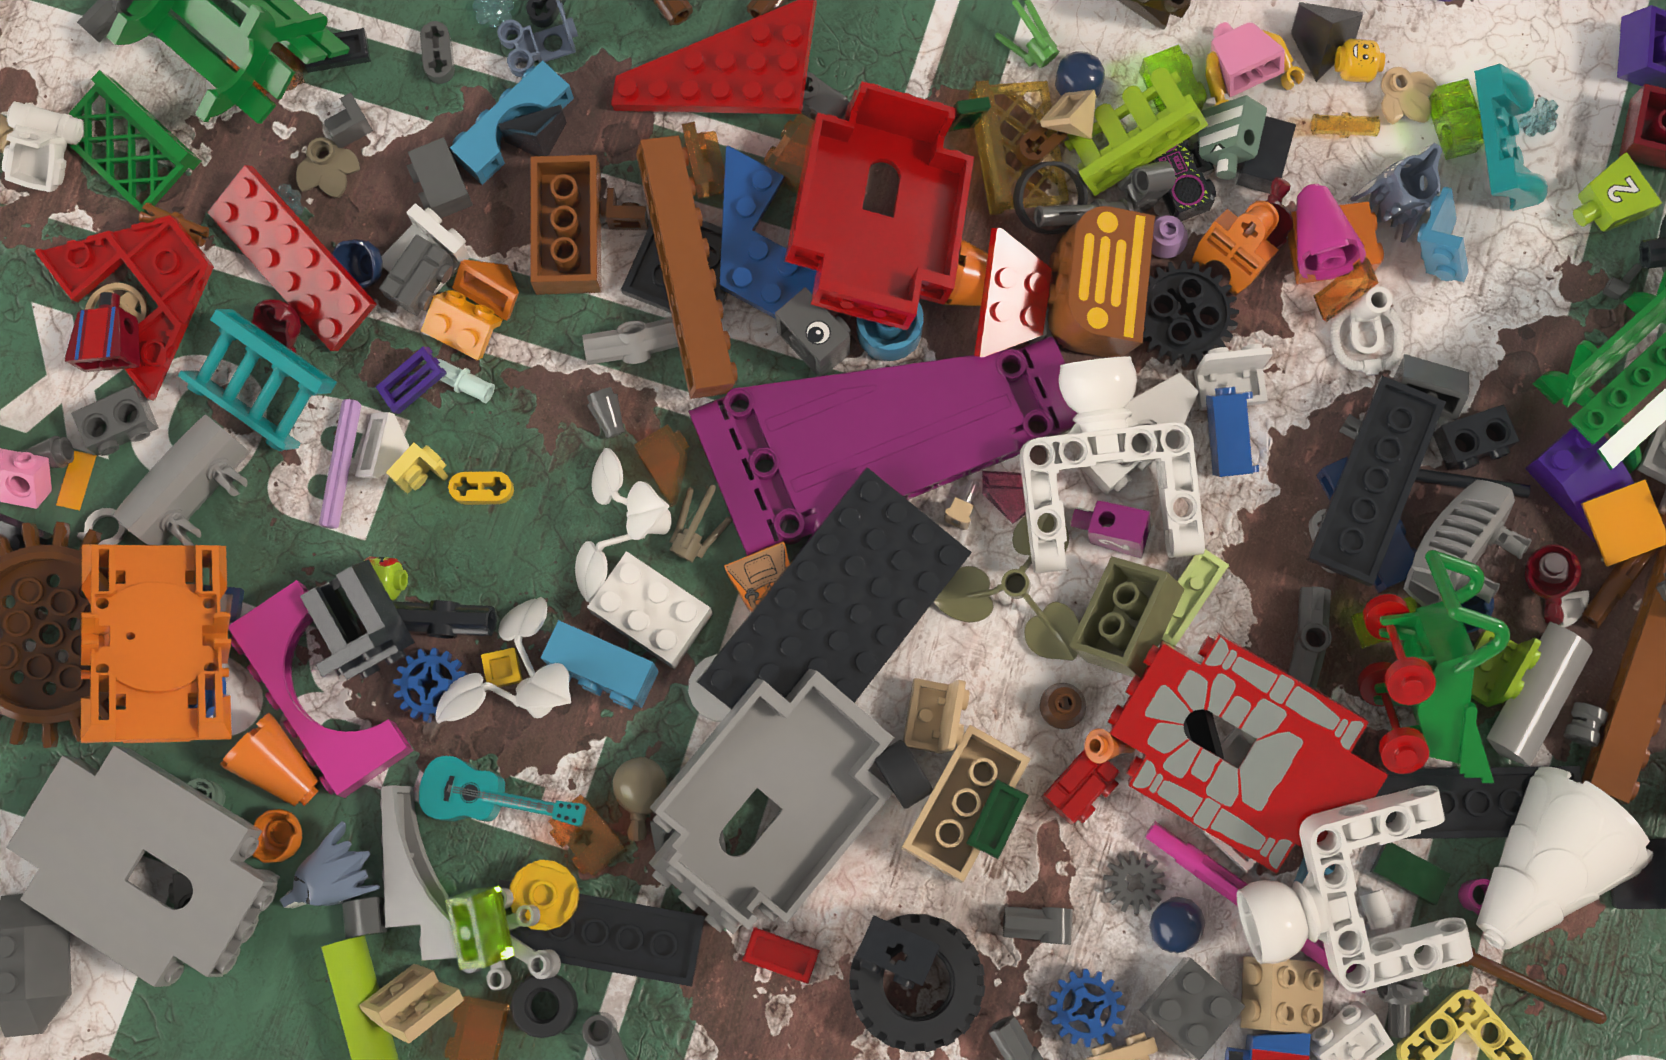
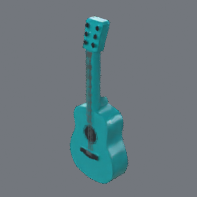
(458, 791)

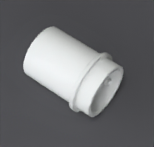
(1377, 909)

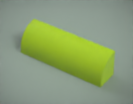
(352, 984)

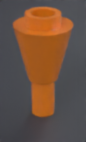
(1102, 746)

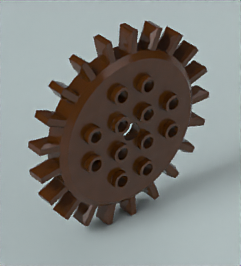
(30, 700)

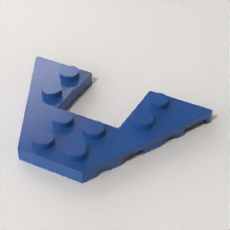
(751, 263)

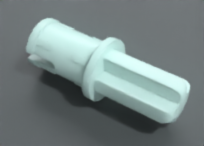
(466, 382)

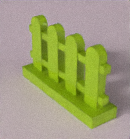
(1142, 144)

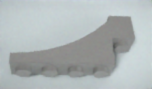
(410, 884)

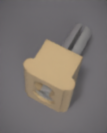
(961, 509)

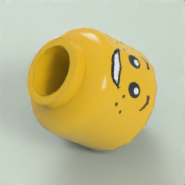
(1359, 60)

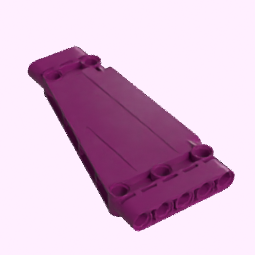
(903, 422)

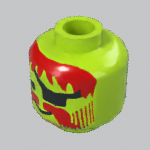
(390, 574)

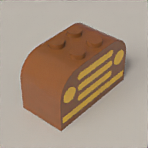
(1101, 282)

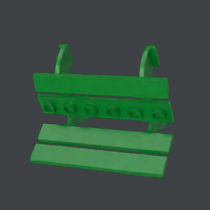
(244, 44)
(1603, 411)

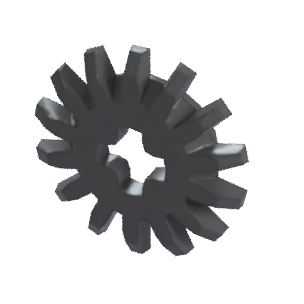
(1120, 885)

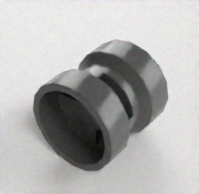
(1586, 724)

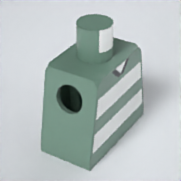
(1231, 134)

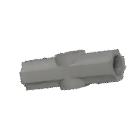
(630, 342)

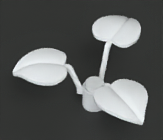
(645, 515)
(536, 694)

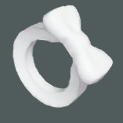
(94, 517)

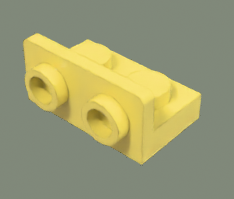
(411, 468)

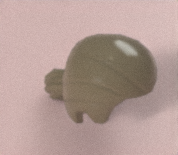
(636, 789)

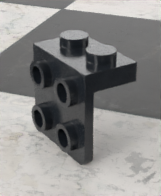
(1647, 888)

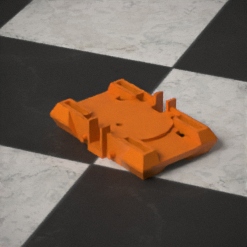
(155, 643)

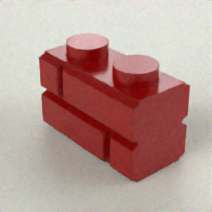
(1079, 787)

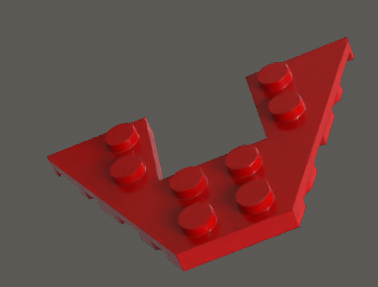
(166, 266)

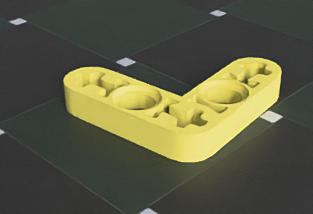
(1469, 1022)

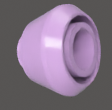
(1168, 237)

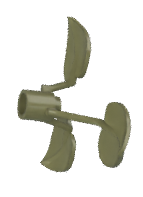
(969, 599)

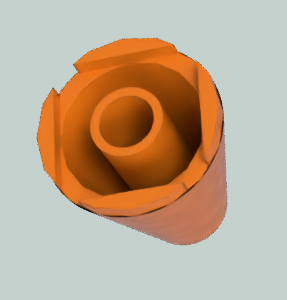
(969, 276)
(272, 763)

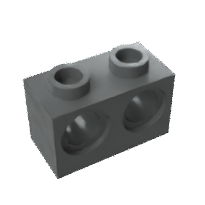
(114, 412)

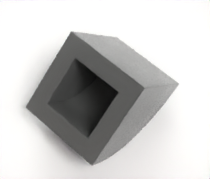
(364, 917)

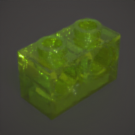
(1456, 119)

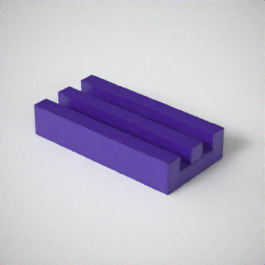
(437, 373)

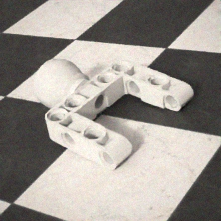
(1104, 435)
(1325, 906)

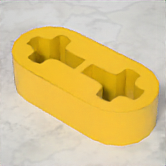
(481, 480)

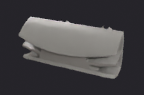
(182, 483)
(1465, 531)

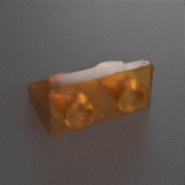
(704, 160)

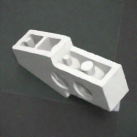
(1161, 404)

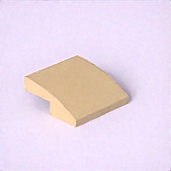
(411, 1003)

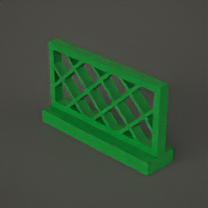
(149, 128)

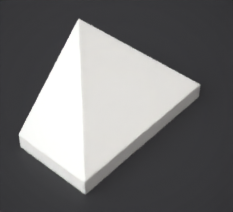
(382, 446)

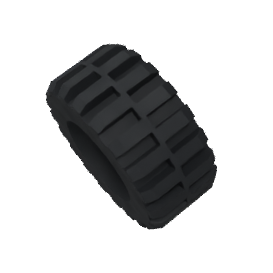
(950, 1019)

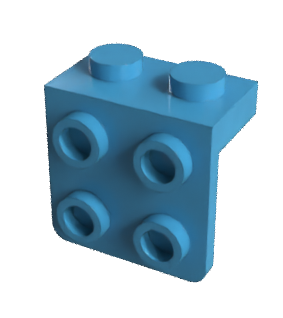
(1442, 252)

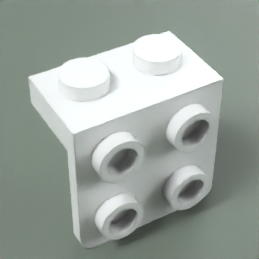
(427, 226)
(1233, 368)

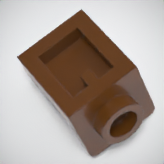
(625, 216)

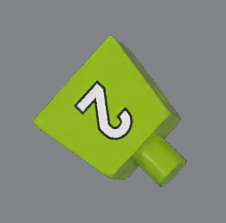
(1616, 197)

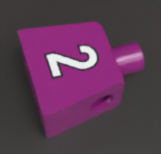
(1125, 535)

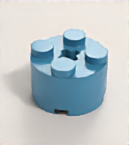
(889, 342)

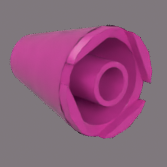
(1324, 235)

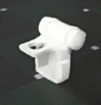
(38, 146)

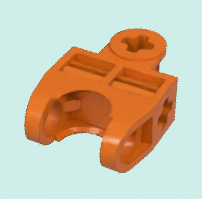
(1240, 243)

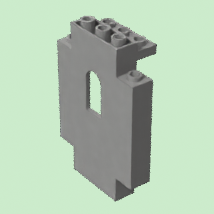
(804, 756)
(90, 836)

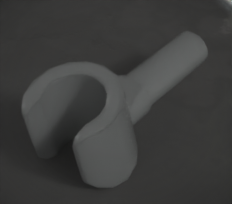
(1616, 287)

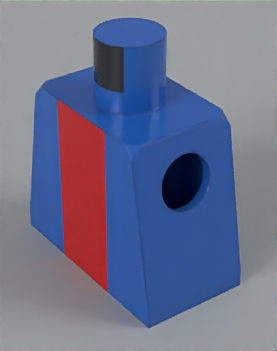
(1272, 1047)

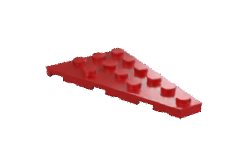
(739, 70)

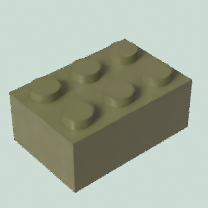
(1126, 616)

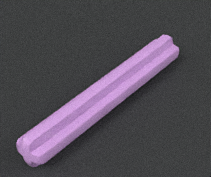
(340, 464)

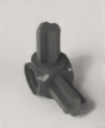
(1399, 998)

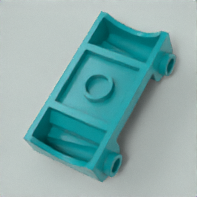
(1501, 98)

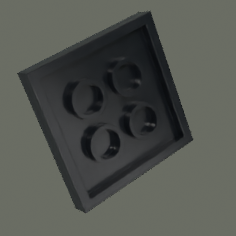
(645, 276)

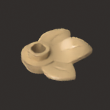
(1409, 99)

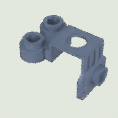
(531, 45)

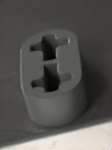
(430, 53)

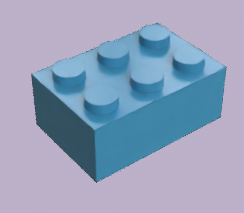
(601, 665)

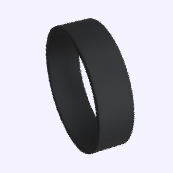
(1019, 189)

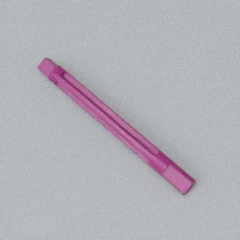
(1218, 878)

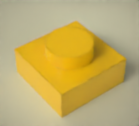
(502, 667)

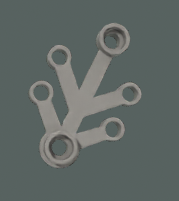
(550, 958)

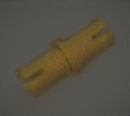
(1345, 125)

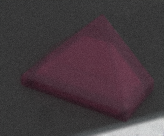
(1005, 493)

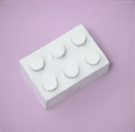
(650, 610)

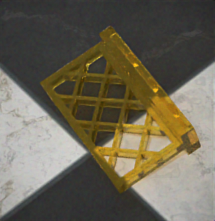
(992, 153)

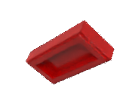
(781, 955)

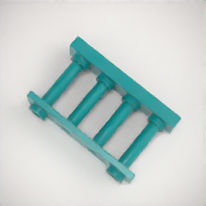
(284, 364)

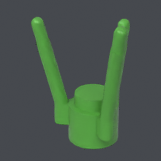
(1041, 47)

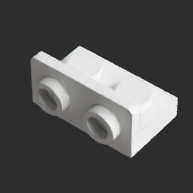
(1350, 1036)

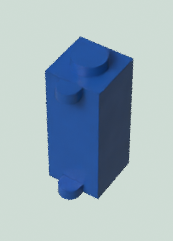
(1229, 432)

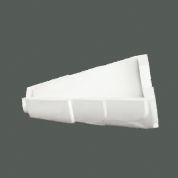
(1559, 857)

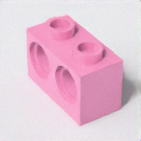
(24, 478)

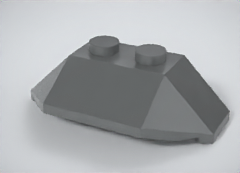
(32, 968)

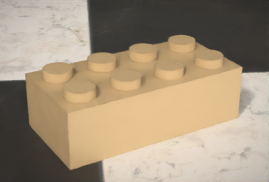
(958, 799)

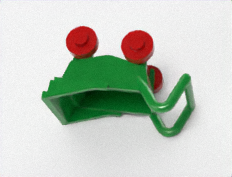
(1432, 672)

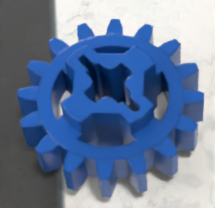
(432, 670)
(1092, 1022)

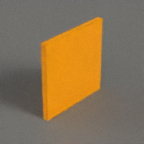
(1625, 523)

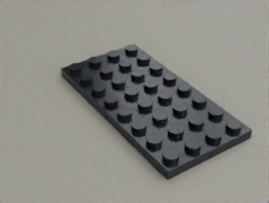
(842, 597)

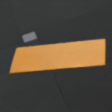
(76, 480)

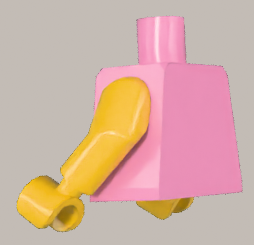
(1245, 59)

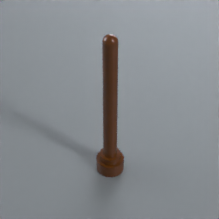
(1535, 988)

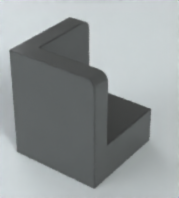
(348, 124)

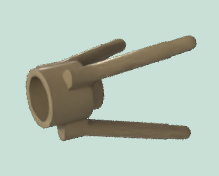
(687, 543)

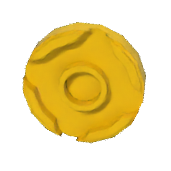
(550, 889)

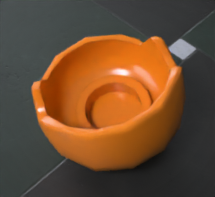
(279, 836)

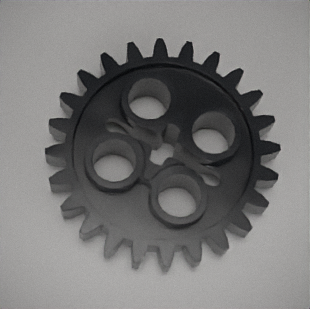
(1210, 300)

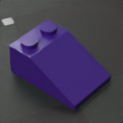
(1643, 47)
(1576, 473)

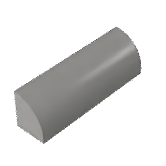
(1529, 716)

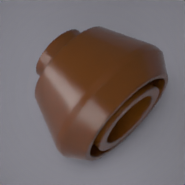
(1066, 715)

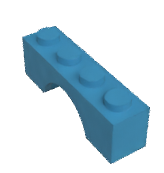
(480, 146)

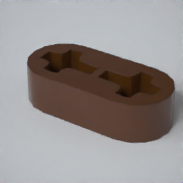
(1046, 147)

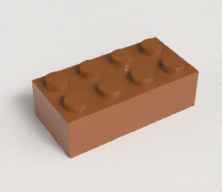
(566, 224)

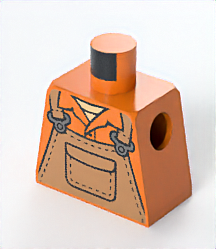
(757, 573)

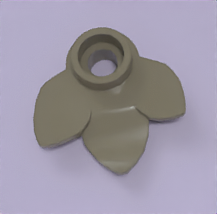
(326, 172)

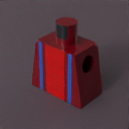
(104, 337)

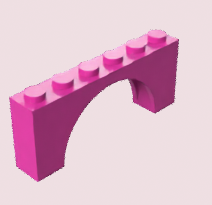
(269, 641)

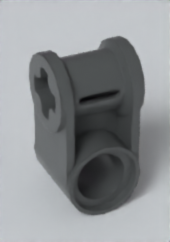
(822, 99)
(1148, 184)

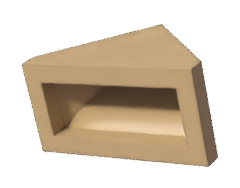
(1072, 114)

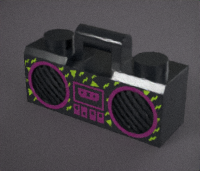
(1191, 191)

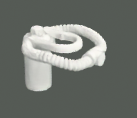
(1369, 308)

